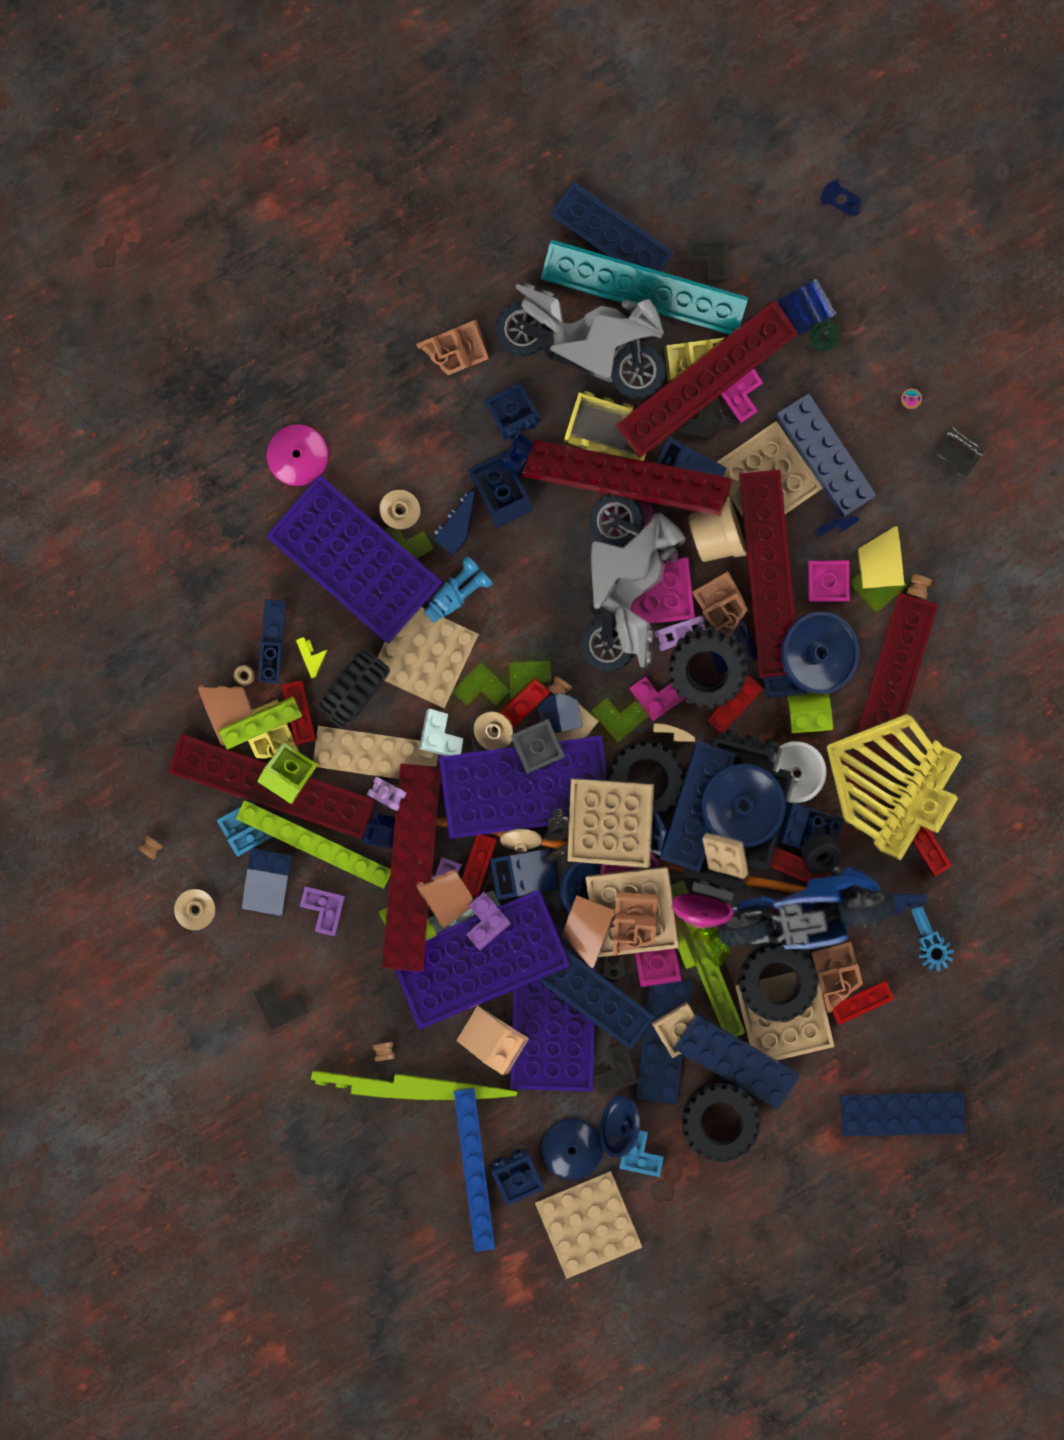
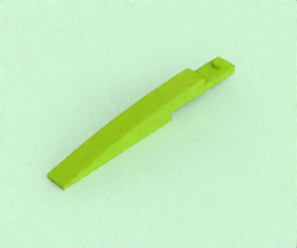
(407, 1087)

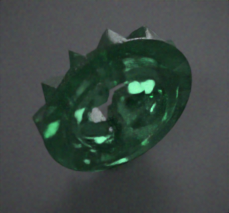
(832, 335)

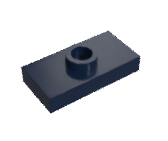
(781, 686)

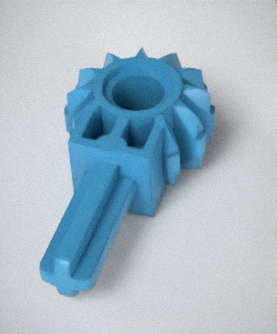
(930, 941)

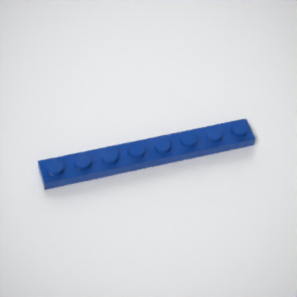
(474, 1169)

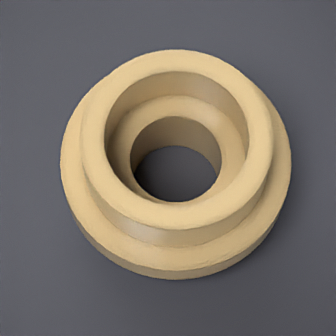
(239, 670)

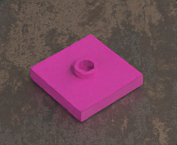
(829, 581)
(657, 967)

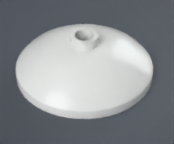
(811, 765)

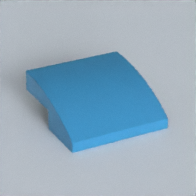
(240, 835)

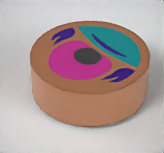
(911, 399)

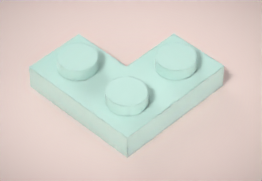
(434, 736)

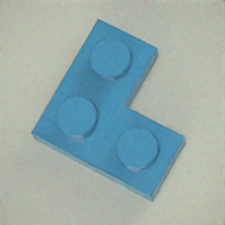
(640, 1161)

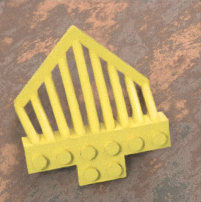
(920, 804)

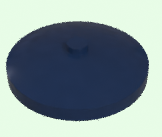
(820, 652)
(743, 804)

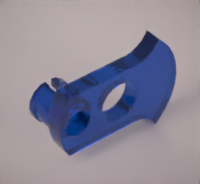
(830, 194)

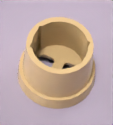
(718, 535)

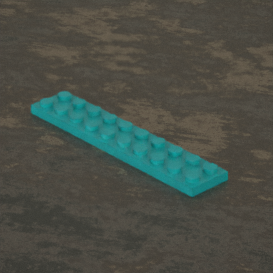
(635, 283)

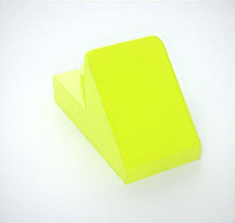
(312, 662)

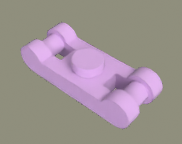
(678, 631)
(386, 793)

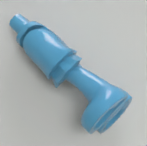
(449, 596)

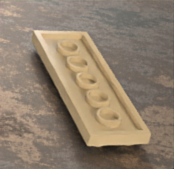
(368, 752)

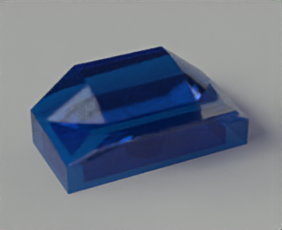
(517, 454)
(380, 831)

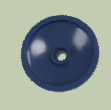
(572, 879)
(619, 1126)
(569, 1134)

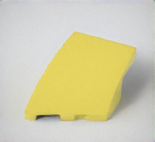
(682, 355)
(882, 561)
(268, 743)

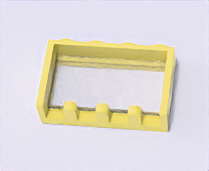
(594, 426)

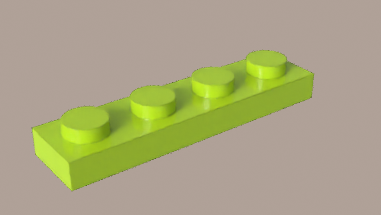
(260, 723)

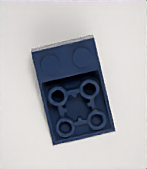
(682, 456)
(455, 531)
(805, 822)
(523, 874)

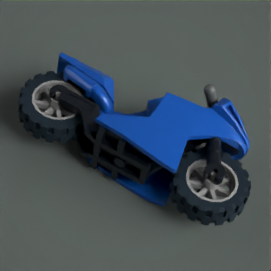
(808, 912)

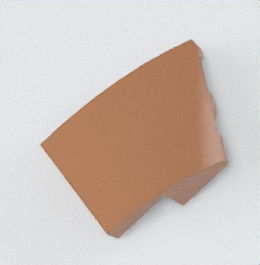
(457, 348)
(721, 602)
(225, 705)
(446, 897)
(634, 921)
(587, 928)
(836, 972)

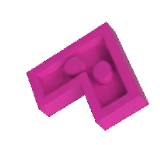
(737, 397)
(655, 703)

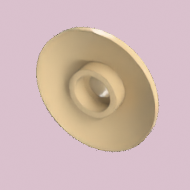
(403, 501)
(486, 734)
(520, 840)
(184, 913)

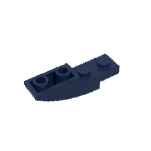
(272, 641)

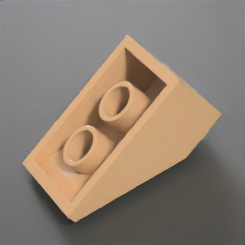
(492, 1040)

